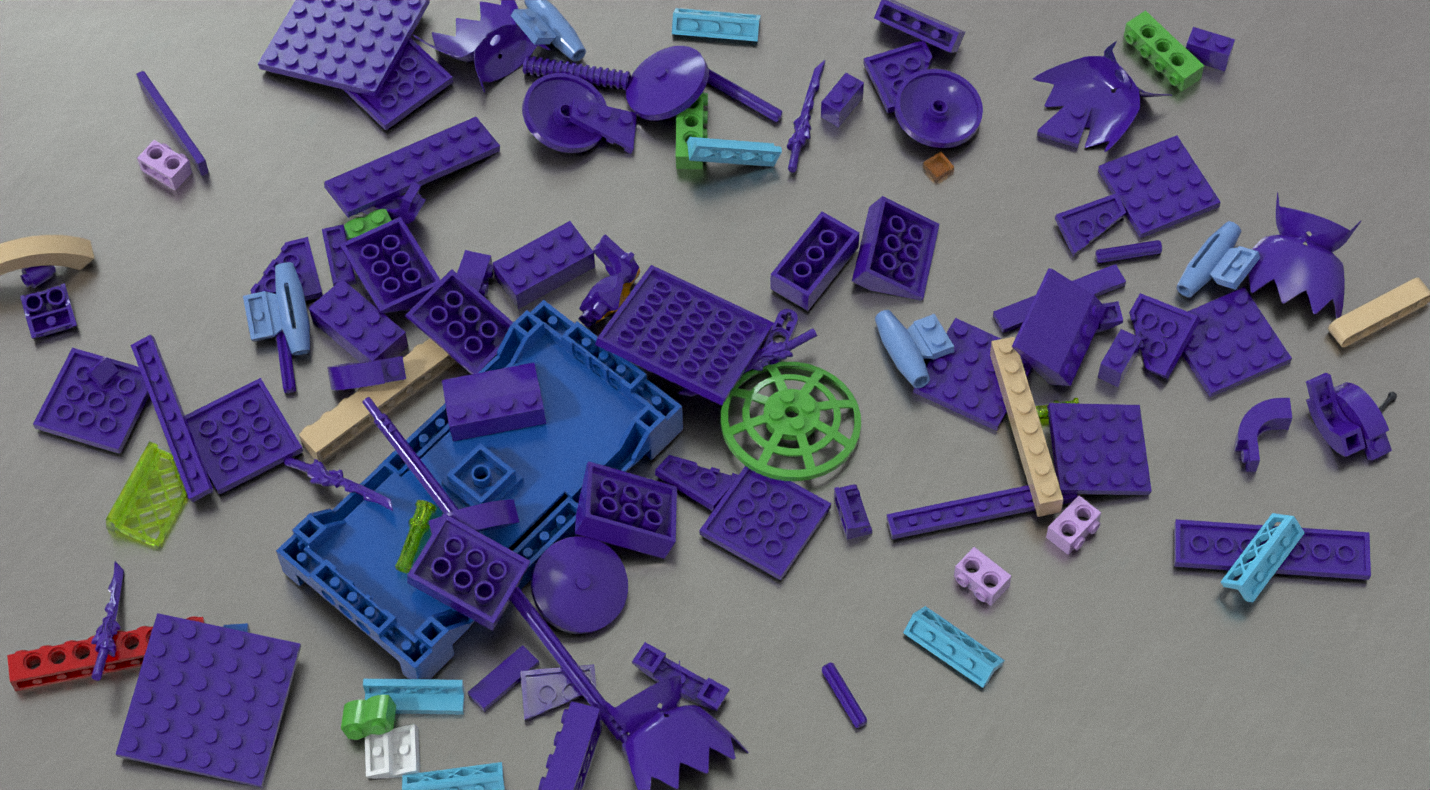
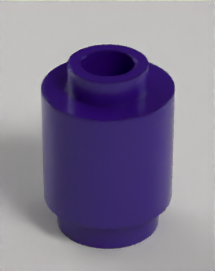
(37, 275)

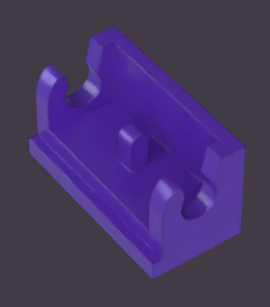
(851, 511)

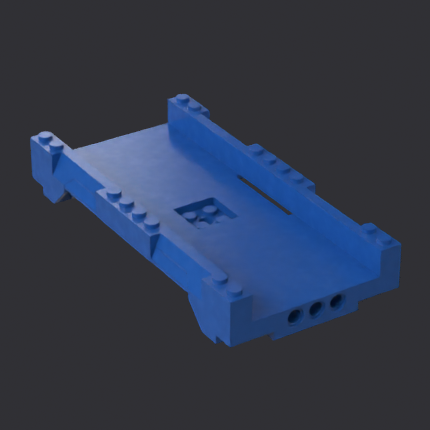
(594, 412)

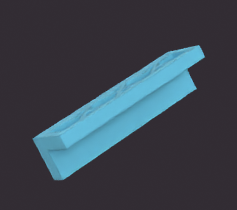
(716, 24)
(733, 151)
(1268, 556)
(953, 646)
(420, 695)
(463, 778)

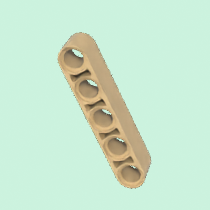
(1380, 312)

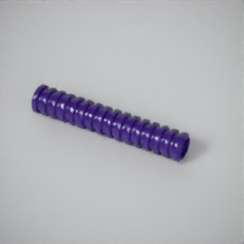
(590, 74)

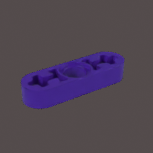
(777, 328)

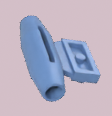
(546, 24)
(1218, 261)
(284, 311)
(909, 346)

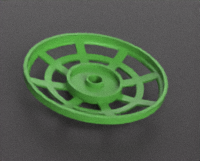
(791, 428)

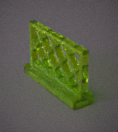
(132, 492)

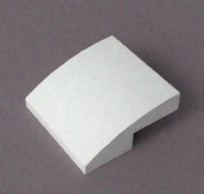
(393, 753)

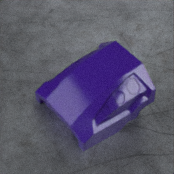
(48, 311)

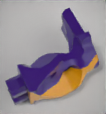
(611, 291)

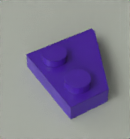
(1067, 124)

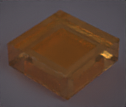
(938, 166)

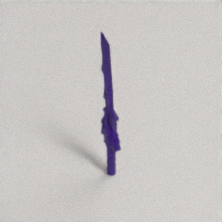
(802, 124)
(771, 352)
(335, 478)
(104, 633)

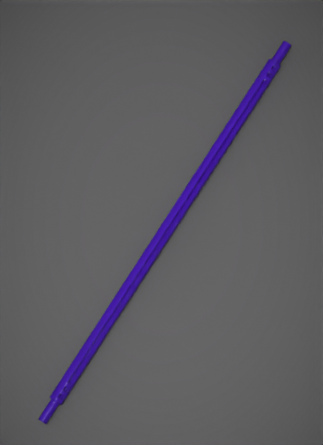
(518, 599)

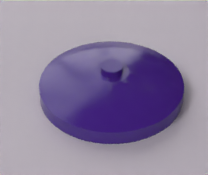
(667, 82)
(938, 108)
(548, 112)
(579, 585)

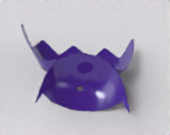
(486, 39)
(1090, 83)
(1303, 266)
(668, 734)

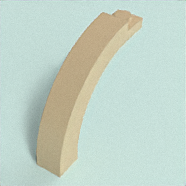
(45, 251)

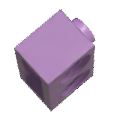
(160, 163)
(1069, 522)
(986, 573)

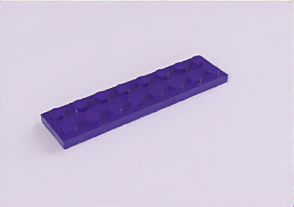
(417, 162)
(1316, 553)

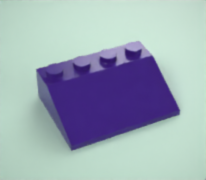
(895, 250)
(391, 266)
(461, 322)
(1058, 328)
(493, 402)
(627, 510)
(468, 572)

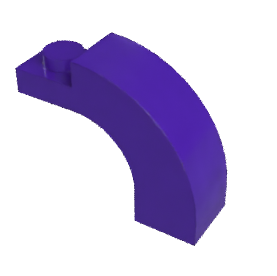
(402, 206)
(366, 373)
(1365, 413)
(1264, 416)
(1330, 420)
(484, 516)

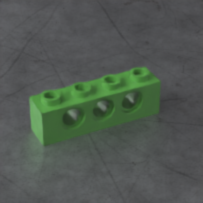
(1163, 51)
(690, 117)

